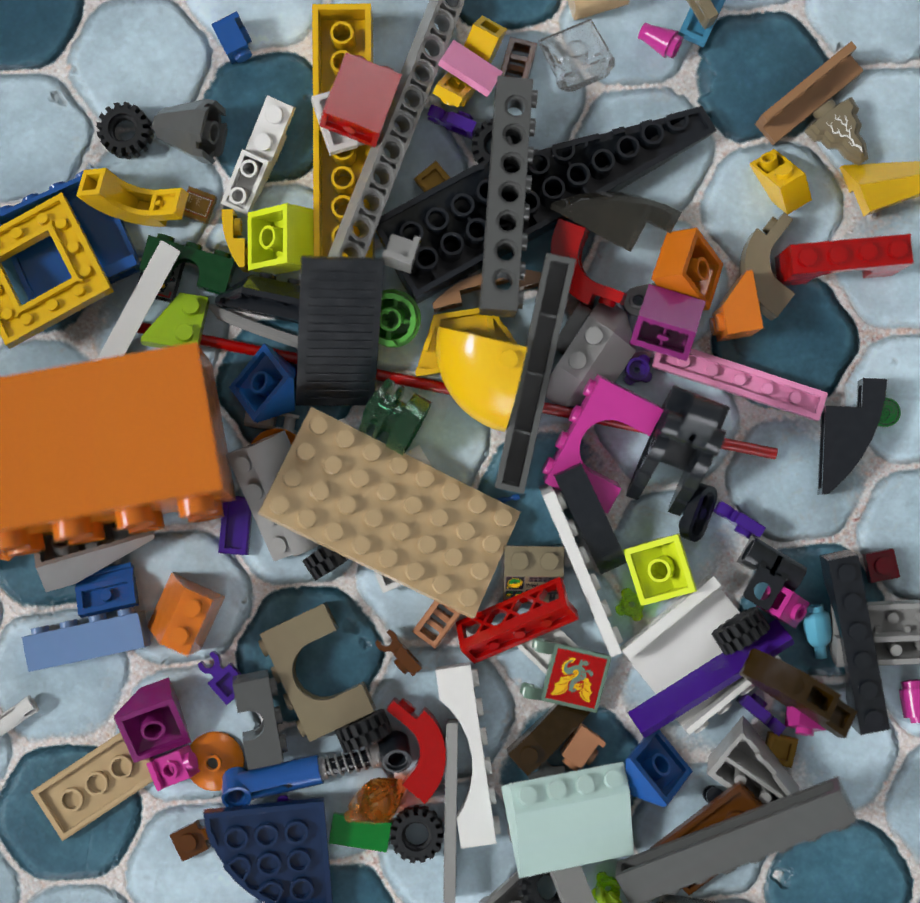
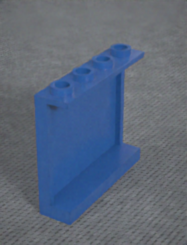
(41, 264)

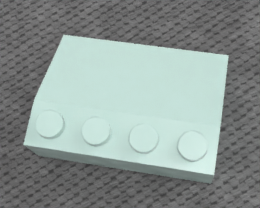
(569, 819)

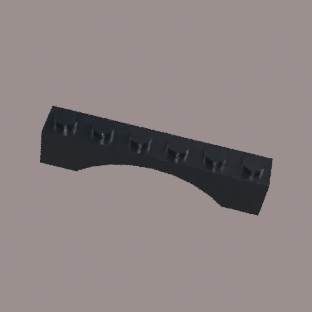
(849, 603)

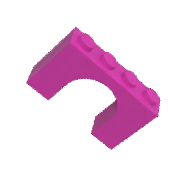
(602, 402)

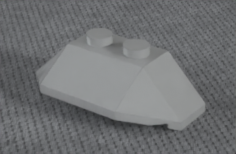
(598, 349)

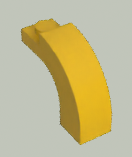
(482, 40)
(128, 202)

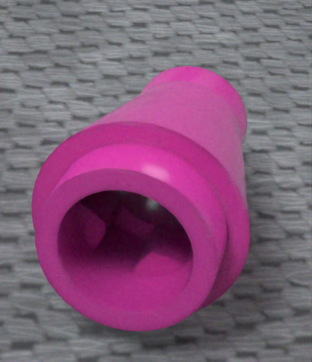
(661, 39)

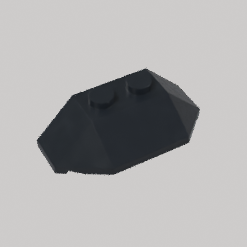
(263, 297)

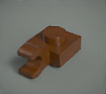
(405, 659)
(190, 840)

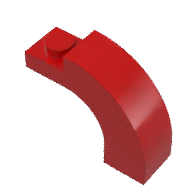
(569, 242)
(430, 767)

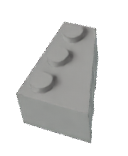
(748, 759)

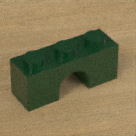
(214, 268)

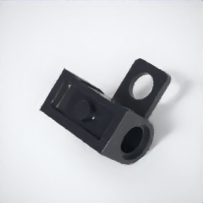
(771, 568)

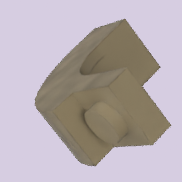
(755, 256)

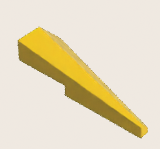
(882, 184)

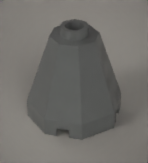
(193, 129)

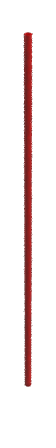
(439, 387)

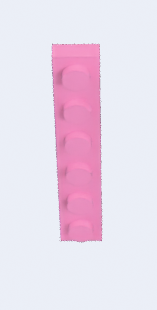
(745, 382)

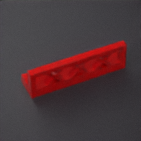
(516, 627)

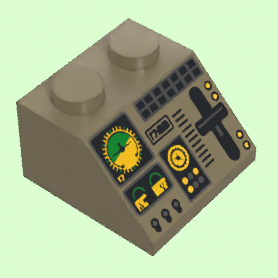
(530, 567)

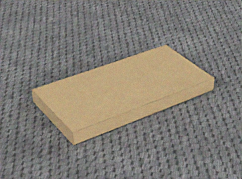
(91, 786)

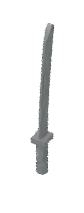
(254, 327)

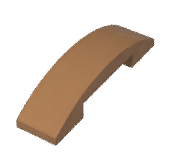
(452, 297)

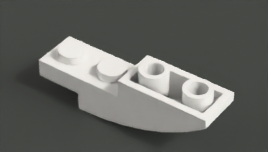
(259, 156)

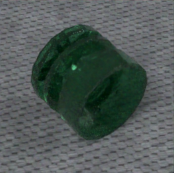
(394, 416)

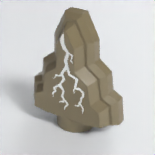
(839, 130)

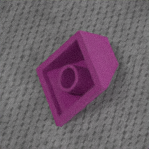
(152, 721)

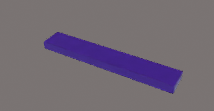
(704, 682)

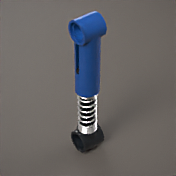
(244, 785)

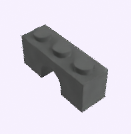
(255, 693)

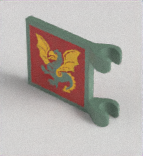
(572, 677)

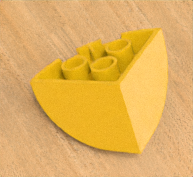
(480, 374)

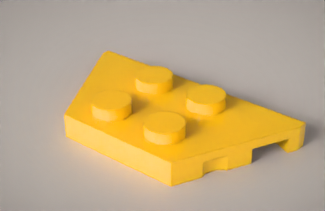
(464, 321)

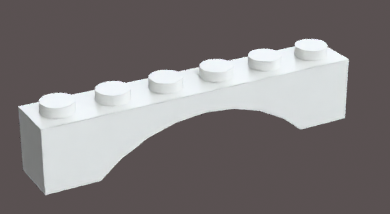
(475, 816)

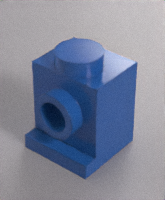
(233, 37)

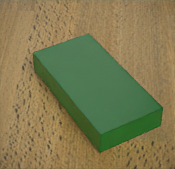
(359, 835)

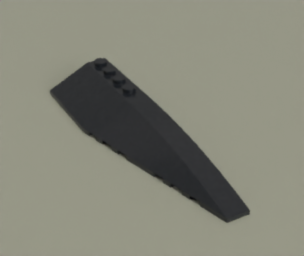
(454, 212)

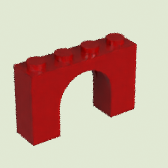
(873, 255)

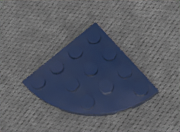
(274, 849)

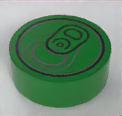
(890, 413)

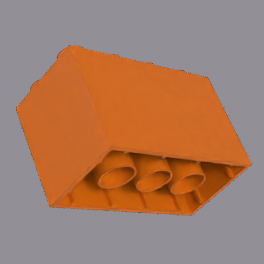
(110, 447)

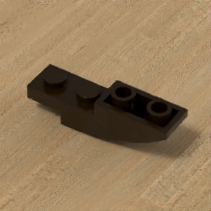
(799, 690)

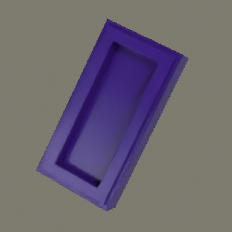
(235, 527)

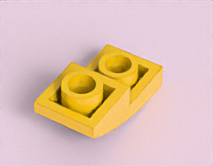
(238, 246)

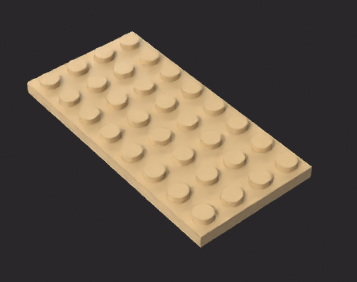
(390, 513)

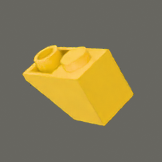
(782, 181)

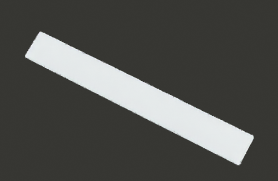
(140, 301)

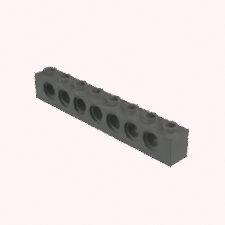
(519, 94)

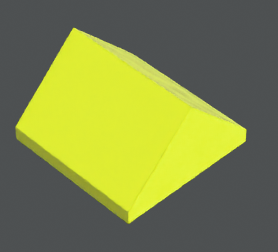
(660, 569)

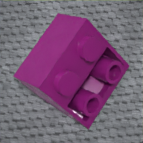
(667, 322)

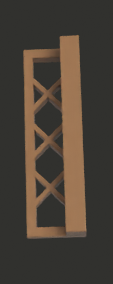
(809, 95)

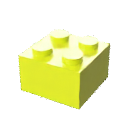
(279, 238)

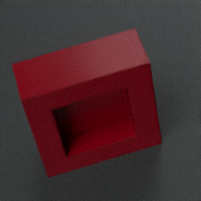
(881, 565)

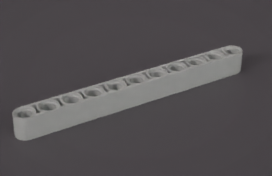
(397, 142)

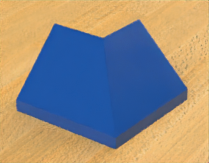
(266, 385)
(655, 770)

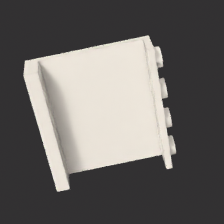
(681, 643)

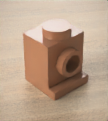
(581, 747)

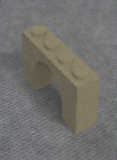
(316, 713)

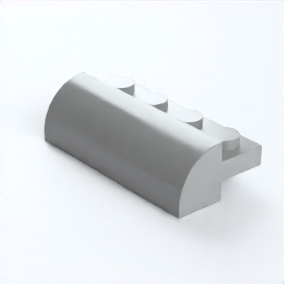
(255, 472)
(894, 633)

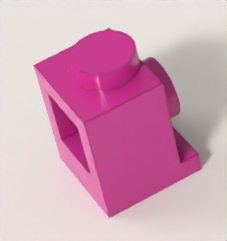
(173, 767)

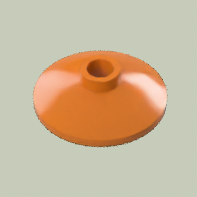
(224, 750)

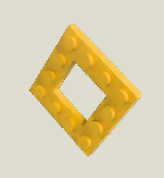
(84, 288)

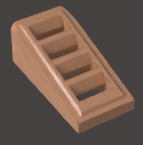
(427, 635)

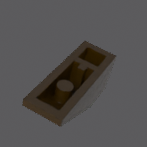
(545, 737)

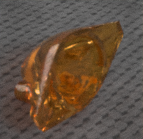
(375, 801)

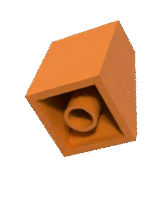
(184, 615)

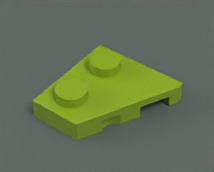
(179, 323)

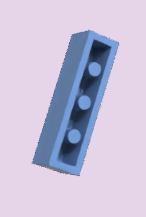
(87, 640)

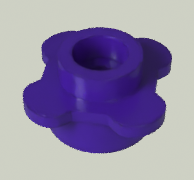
(644, 373)

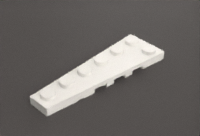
(578, 558)

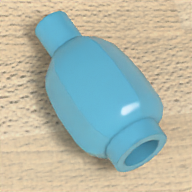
(818, 629)

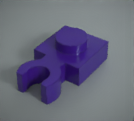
(459, 122)
(744, 525)
(222, 677)
(756, 707)

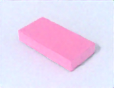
(470, 68)

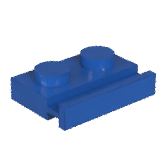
(107, 590)

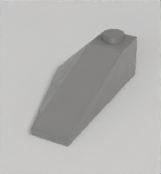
(69, 564)

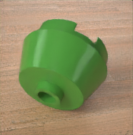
(399, 318)

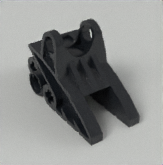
(684, 438)

